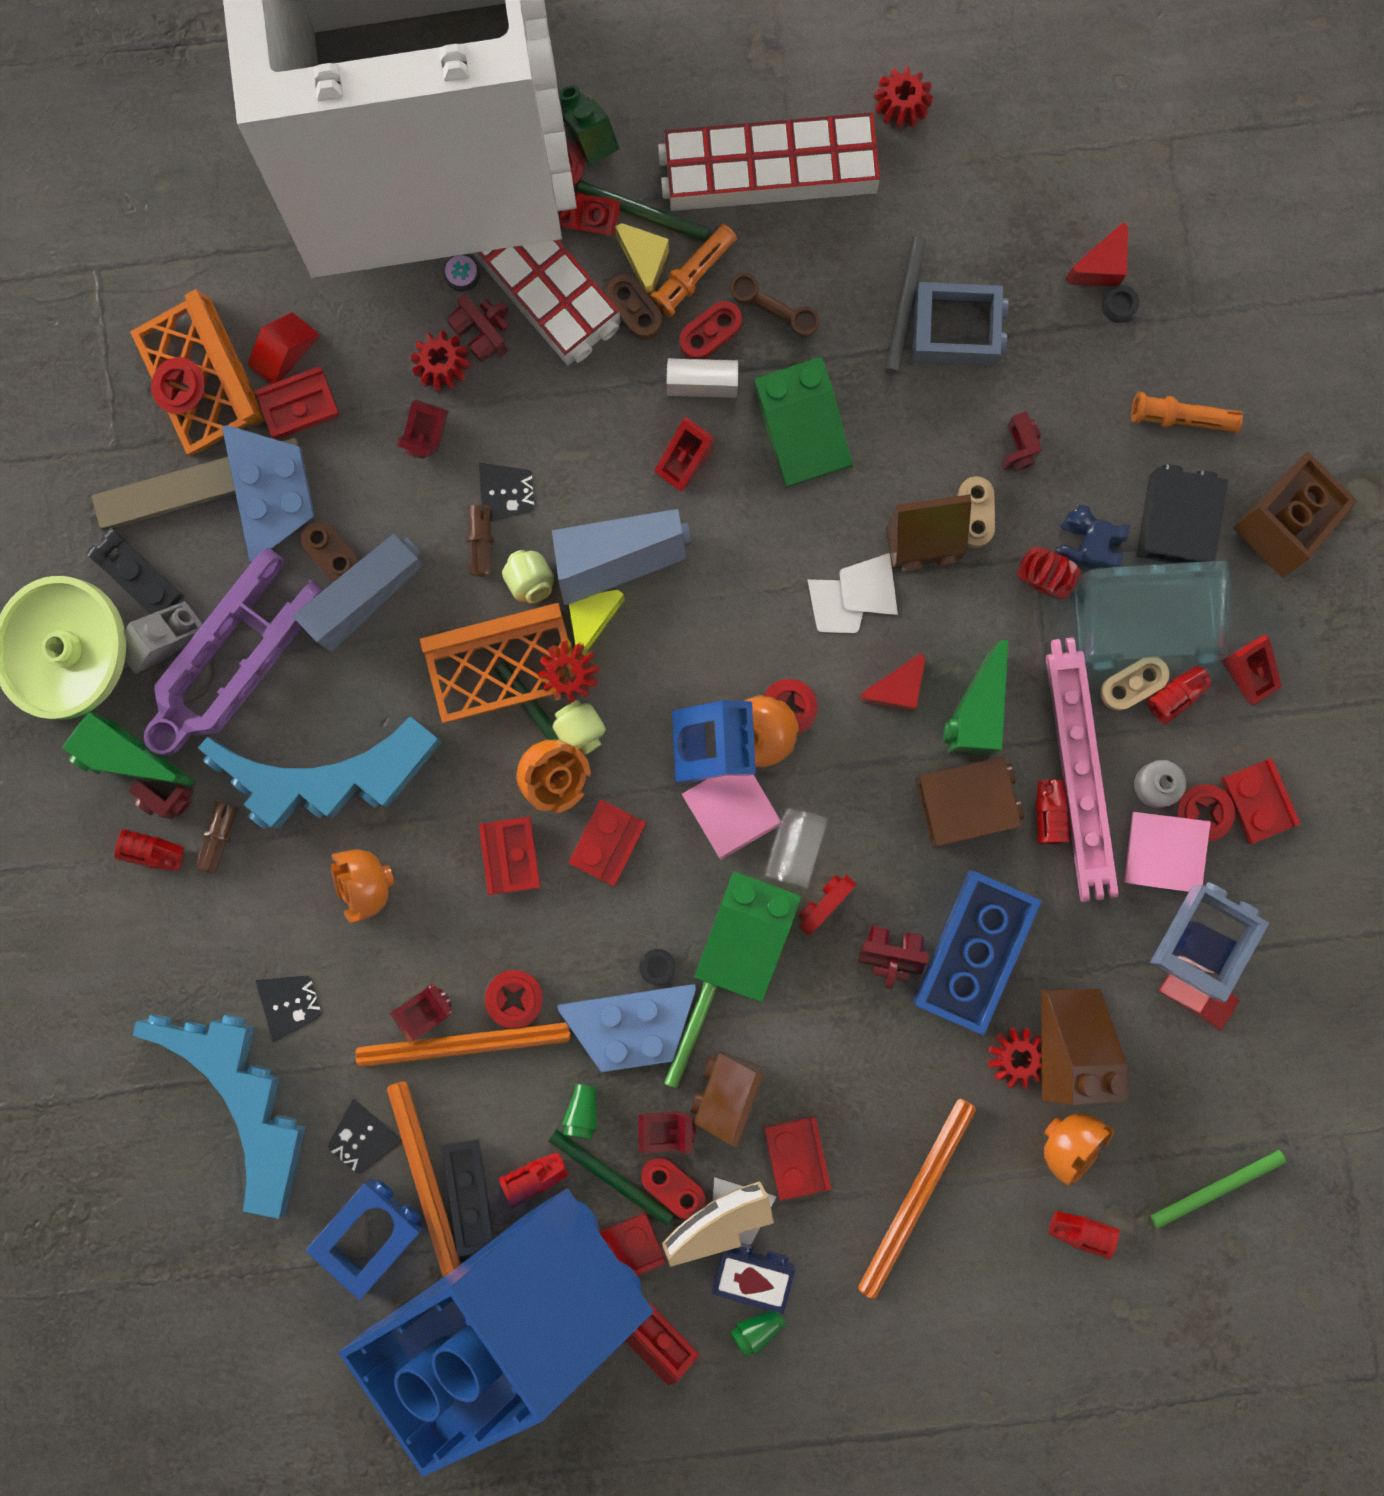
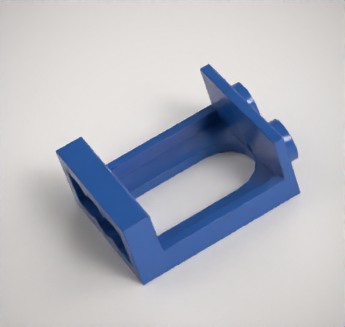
(733, 741)
(338, 1264)

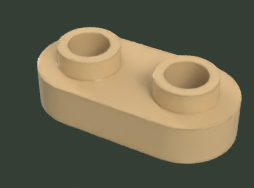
(981, 510)
(1133, 684)

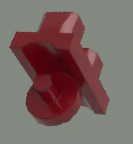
(469, 316)
(890, 960)

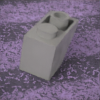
(159, 636)

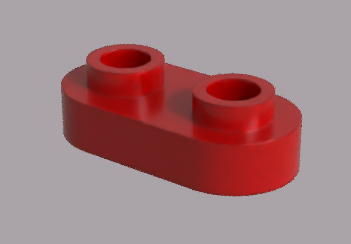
(709, 331)
(835, 891)
(674, 1187)

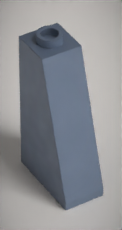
(616, 551)
(359, 592)

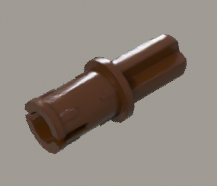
(479, 540)
(215, 838)

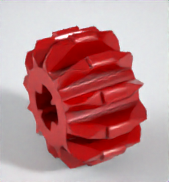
(903, 110)
(440, 349)
(1048, 573)
(557, 674)
(1014, 1071)

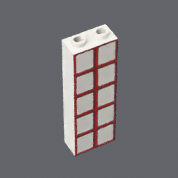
(770, 161)
(554, 296)

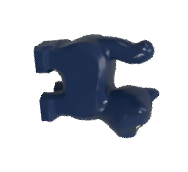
(1097, 540)

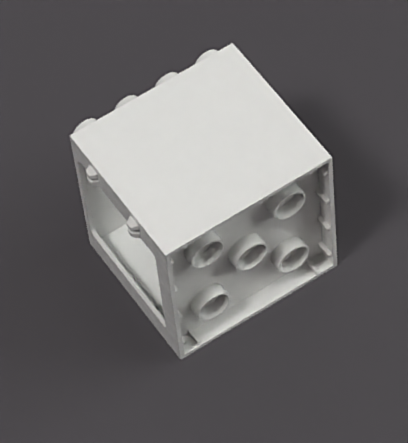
(404, 151)

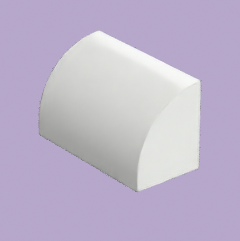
(702, 378)

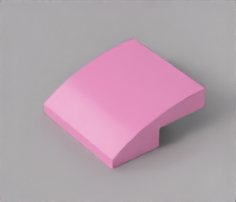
(731, 812)
(1166, 851)

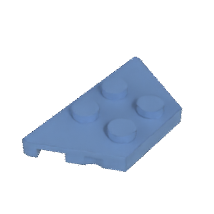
(268, 488)
(631, 1027)

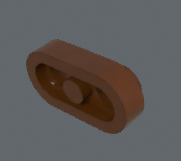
(634, 308)
(329, 550)

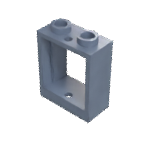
(958, 353)
(1244, 913)

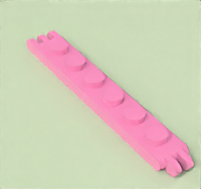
(1081, 771)

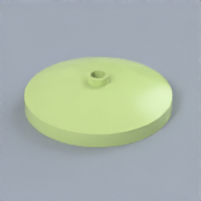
(60, 647)

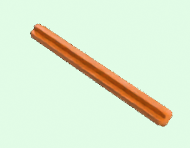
(462, 1044)
(424, 1177)
(916, 1198)

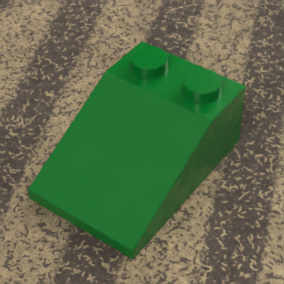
(802, 421)
(979, 716)
(107, 747)
(747, 936)

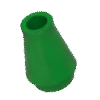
(581, 1113)
(756, 1332)

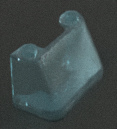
(1154, 612)

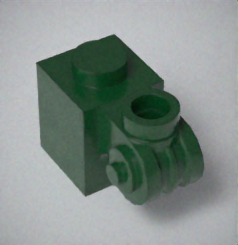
(587, 125)

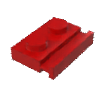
(297, 403)
(1260, 801)
(607, 843)
(509, 855)
(797, 1158)
(635, 1243)

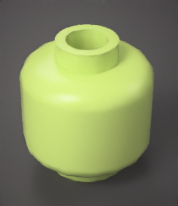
(528, 576)
(579, 726)

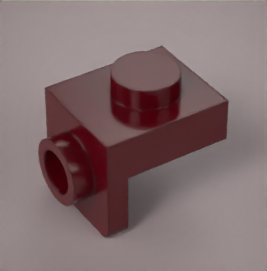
(423, 429)
(1026, 438)
(152, 800)
(422, 1012)
(665, 1132)

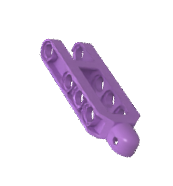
(174, 720)

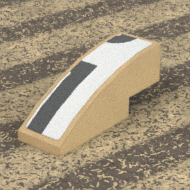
(719, 1224)

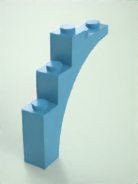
(279, 791)
(250, 1094)

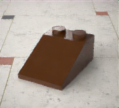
(1295, 515)
(929, 533)
(1080, 1049)
(727, 1097)

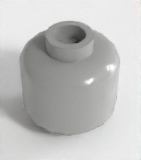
(1160, 784)

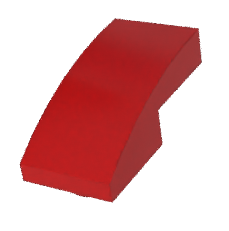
(592, 215)

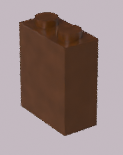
(970, 801)

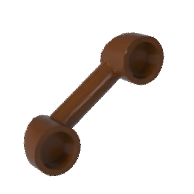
(745, 291)

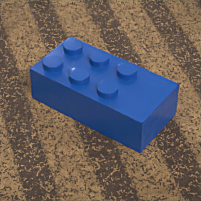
(976, 952)

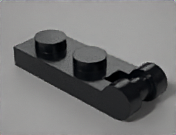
(134, 573)

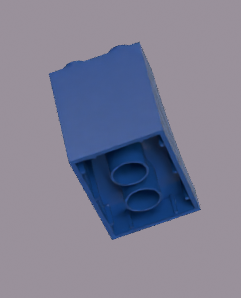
(499, 1336)

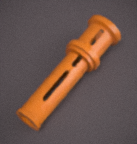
(679, 283)
(1171, 412)

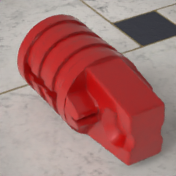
(1179, 694)
(1051, 813)
(148, 851)
(533, 1178)
(1085, 1234)

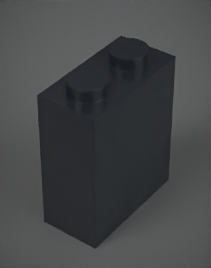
(1182, 516)

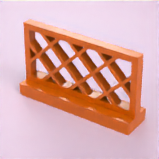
(218, 353)
(483, 636)

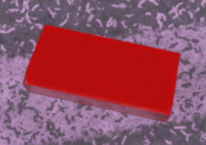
(662, 1348)

